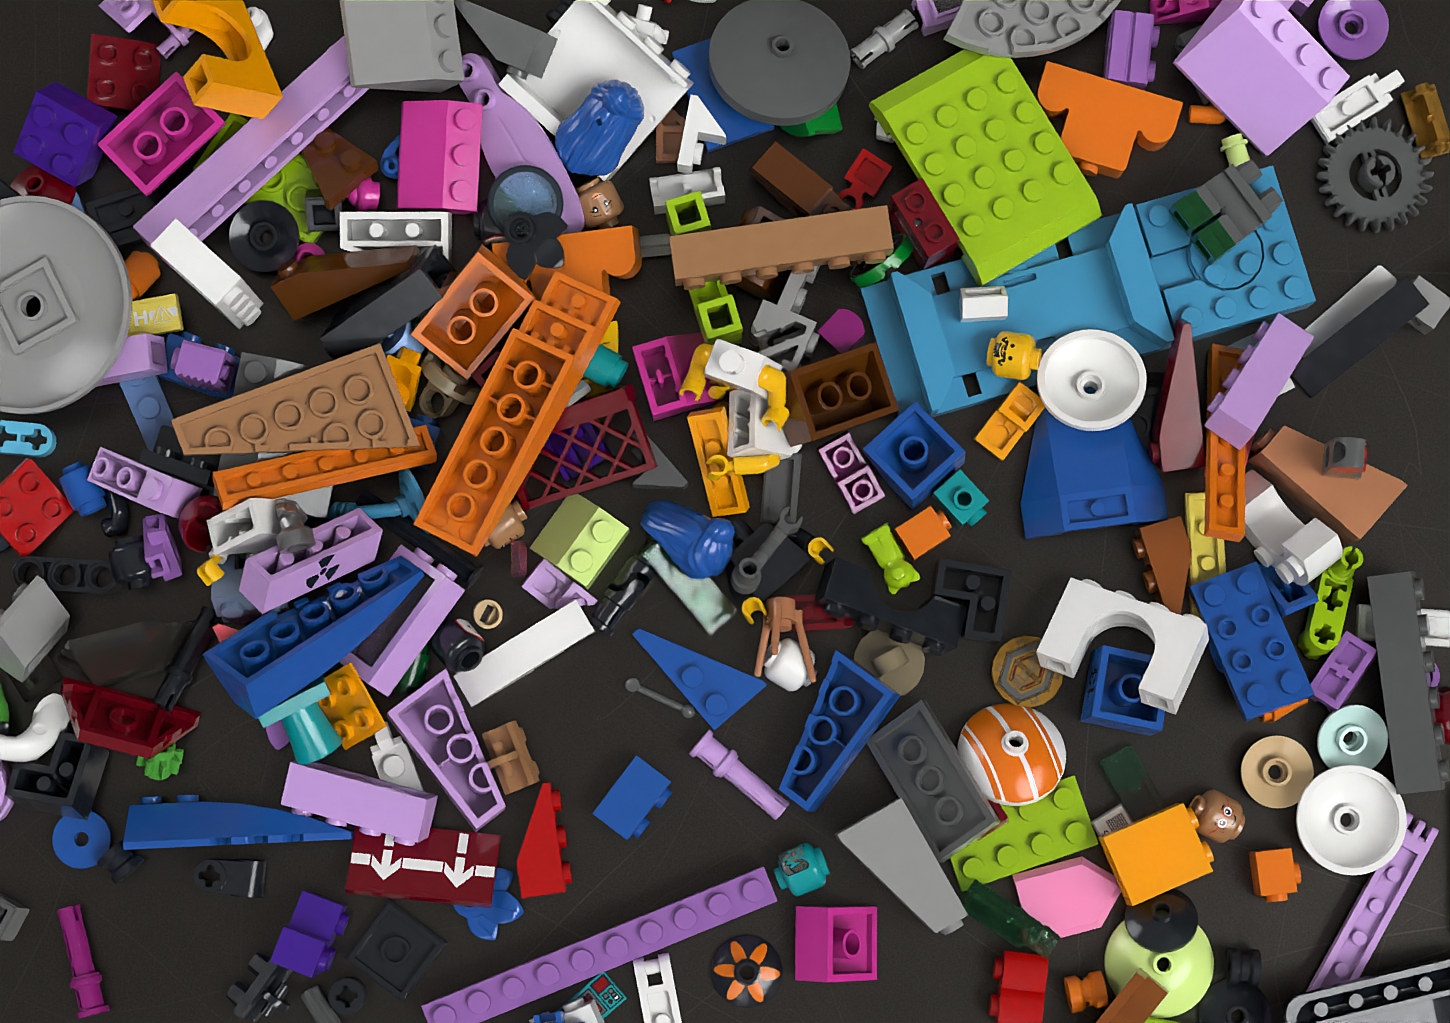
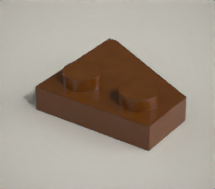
(337, 166)

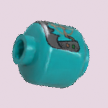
(801, 869)

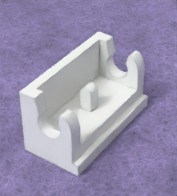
(677, 185)

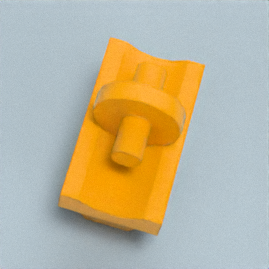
(406, 374)

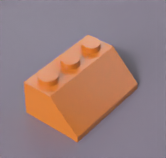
(474, 312)

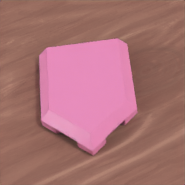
(1067, 895)

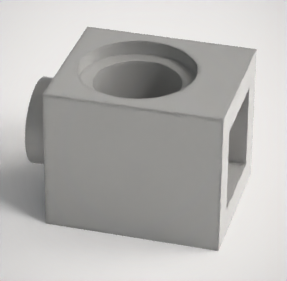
(1431, 315)

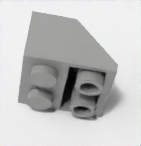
(30, 628)

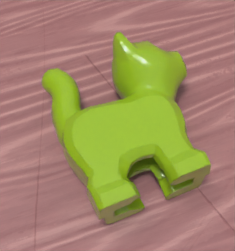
(890, 557)

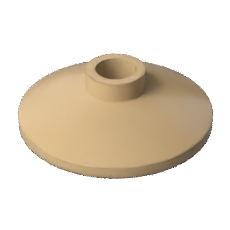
(1294, 767)

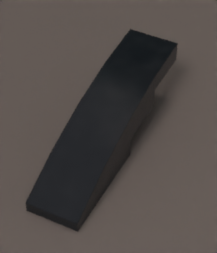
(1359, 337)

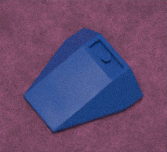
(1088, 479)

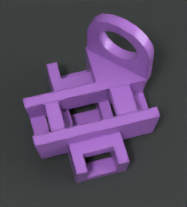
(160, 546)

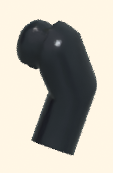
(119, 510)

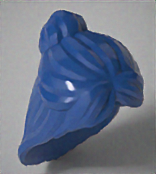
(600, 129)
(690, 538)

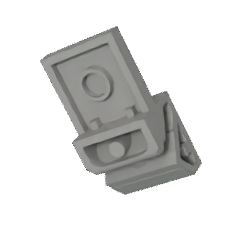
(791, 333)

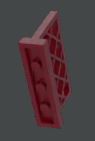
(584, 411)

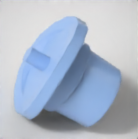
(401, 338)

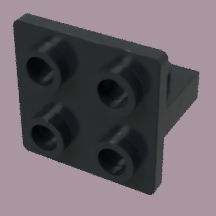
(169, 458)

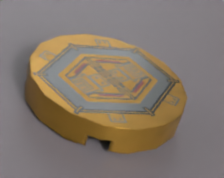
(1019, 675)

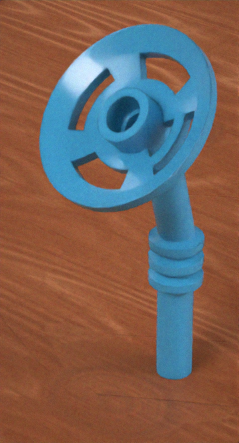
(407, 503)

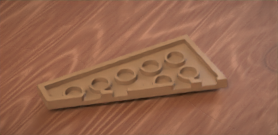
(321, 409)

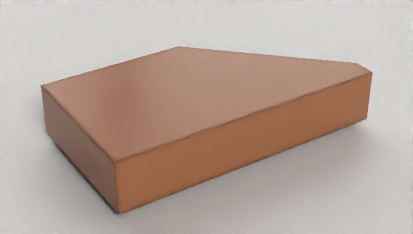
(669, 137)

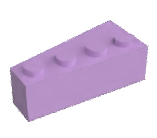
(443, 740)

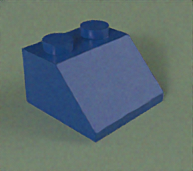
(914, 455)

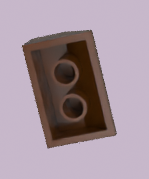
(837, 394)

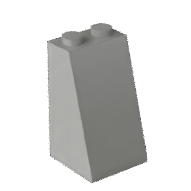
(901, 859)

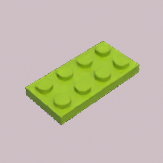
(1030, 838)

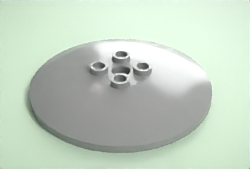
(84, 299)

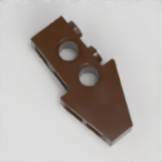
(796, 185)

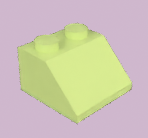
(580, 539)

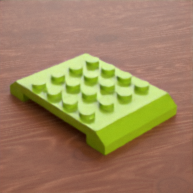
(988, 160)

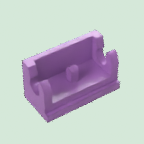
(1342, 672)

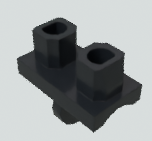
(264, 993)

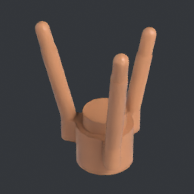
(779, 618)

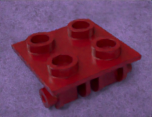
(122, 72)

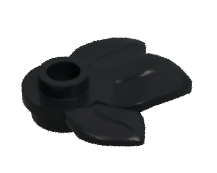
(538, 246)

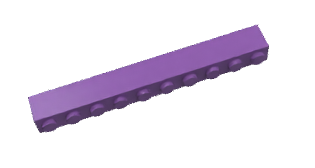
(604, 950)

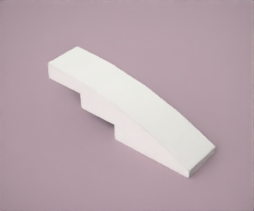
(525, 653)

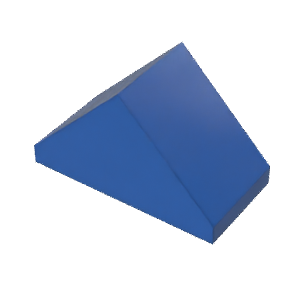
(1287, 597)

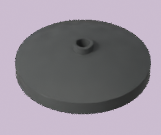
(779, 61)

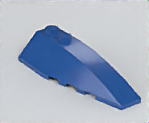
(291, 650)
(219, 823)

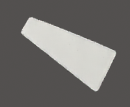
(1350, 305)

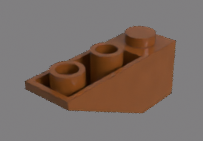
(1166, 560)

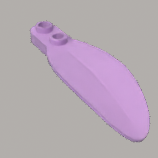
(514, 136)

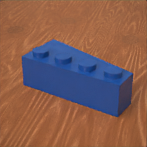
(841, 723)

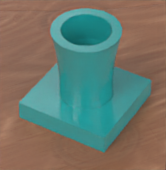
(305, 723)

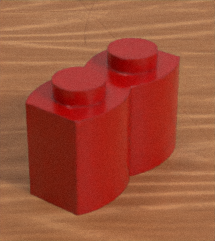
(1020, 987)

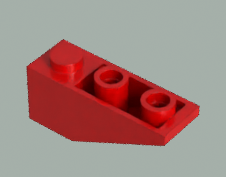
(540, 857)

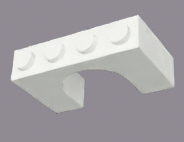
(208, 274)
(1090, 609)

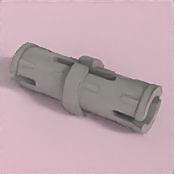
(883, 38)

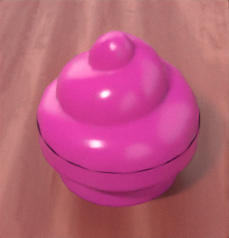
(365, 196)

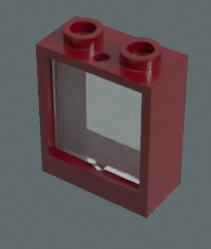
(921, 217)

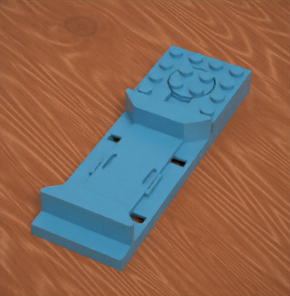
(1124, 278)

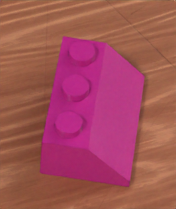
(160, 135)
(439, 156)

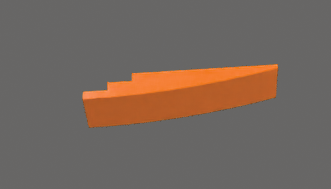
(516, 411)

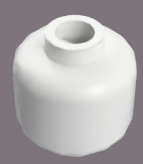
(788, 666)

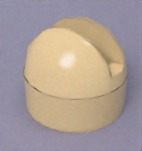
(494, 616)

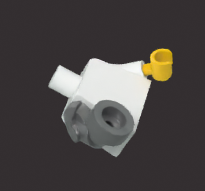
(254, 528)

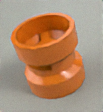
(1086, 991)

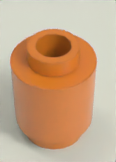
(142, 271)

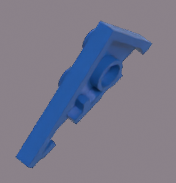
(706, 683)

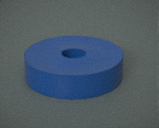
(66, 844)

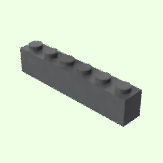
(1407, 682)

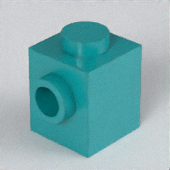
(961, 500)

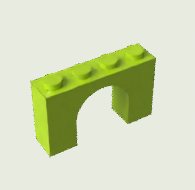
(712, 304)

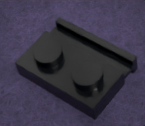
(121, 212)

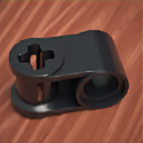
(237, 877)

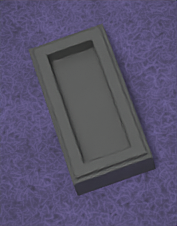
(781, 490)

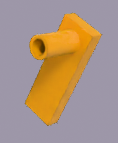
(710, 438)

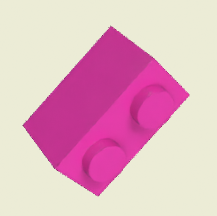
(836, 943)

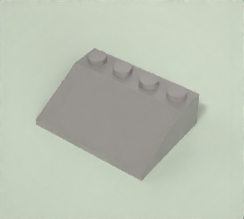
(402, 44)

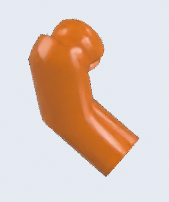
(1205, 115)

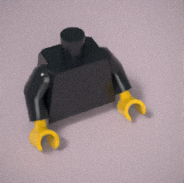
(779, 568)

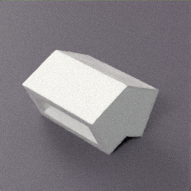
(983, 304)

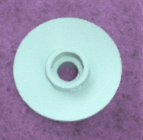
(1368, 738)

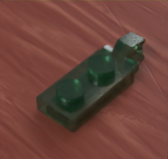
(1008, 920)

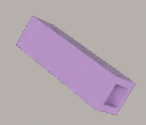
(140, 357)

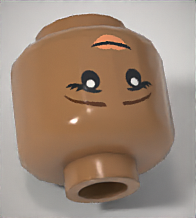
(599, 203)

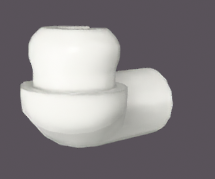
(262, 25)

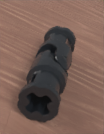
(623, 591)

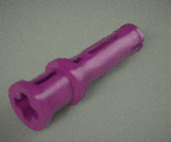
(85, 979)

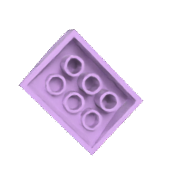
(1261, 70)

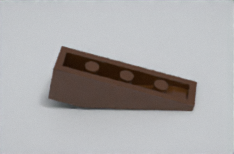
(329, 278)

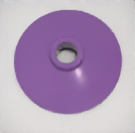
(1370, 24)

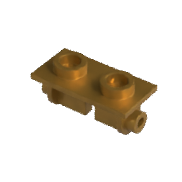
(1427, 120)

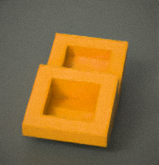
(1010, 421)

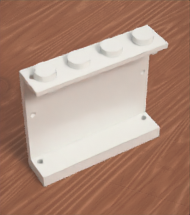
(594, 48)

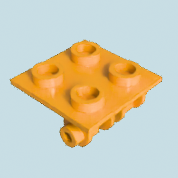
(350, 707)

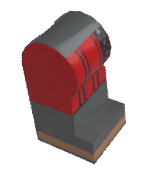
(1345, 457)

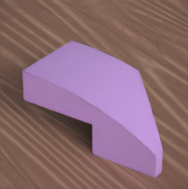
(554, 587)

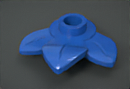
(505, 908)

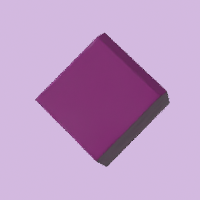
(842, 332)

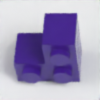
(308, 938)

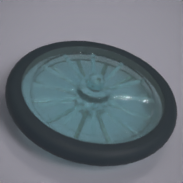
(523, 190)

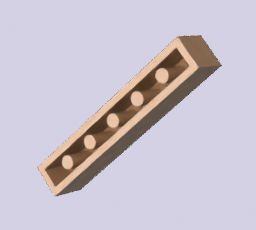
(781, 246)

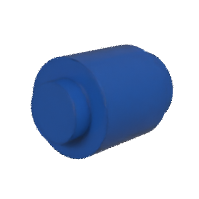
(82, 494)

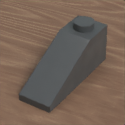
(510, 41)

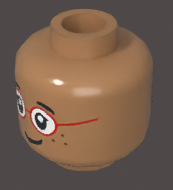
(1218, 816)

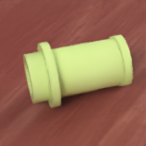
(1235, 149)

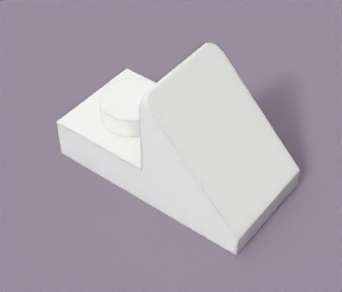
(698, 126)

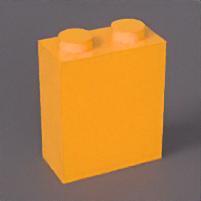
(1157, 853)

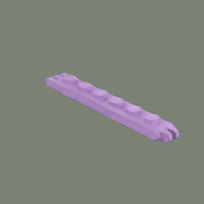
(1374, 909)

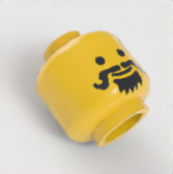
(1013, 355)

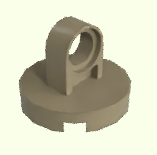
(448, 383)
(891, 661)

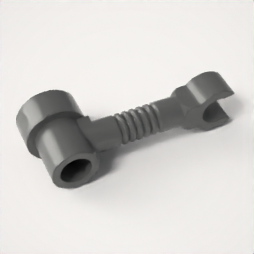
(747, 583)

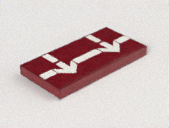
(440, 869)

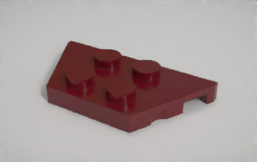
(123, 719)

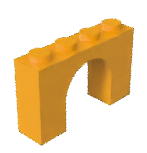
(232, 85)

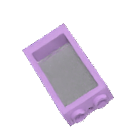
(409, 627)

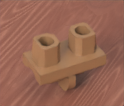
(510, 757)

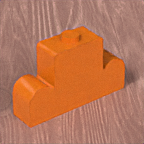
(1104, 118)
(588, 258)

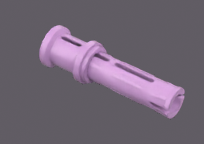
(726, 765)

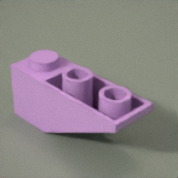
(142, 483)

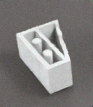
(396, 229)

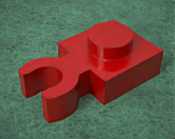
(867, 176)

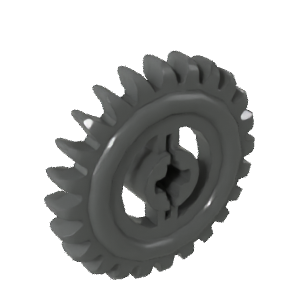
(1382, 208)

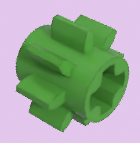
(162, 764)

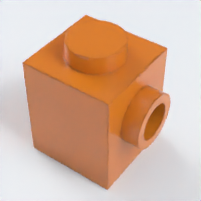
(1274, 873)

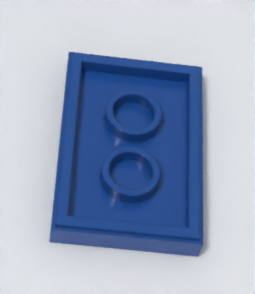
(734, 124)

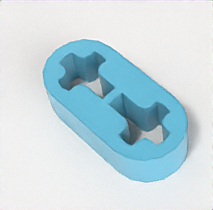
(23, 430)

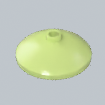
(1185, 978)

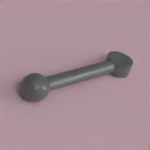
(686, 710)

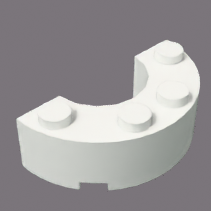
(1281, 539)

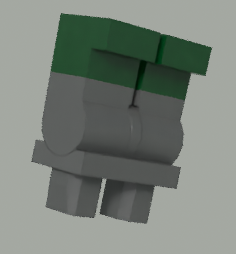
(1234, 201)

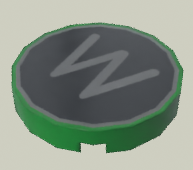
(868, 274)

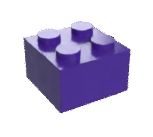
(64, 134)

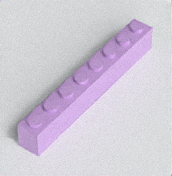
(257, 150)

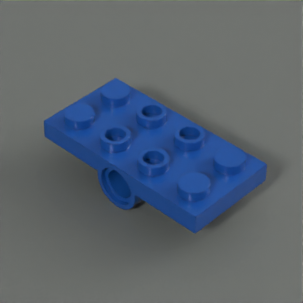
(1250, 641)

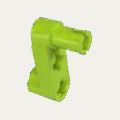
(1327, 623)

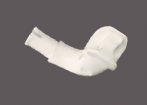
(42, 734)

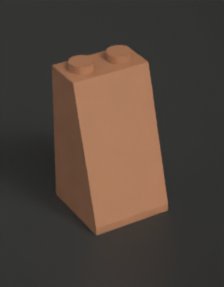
(1343, 504)

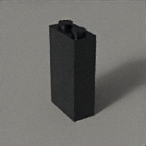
(389, 305)

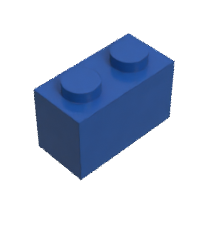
(632, 798)

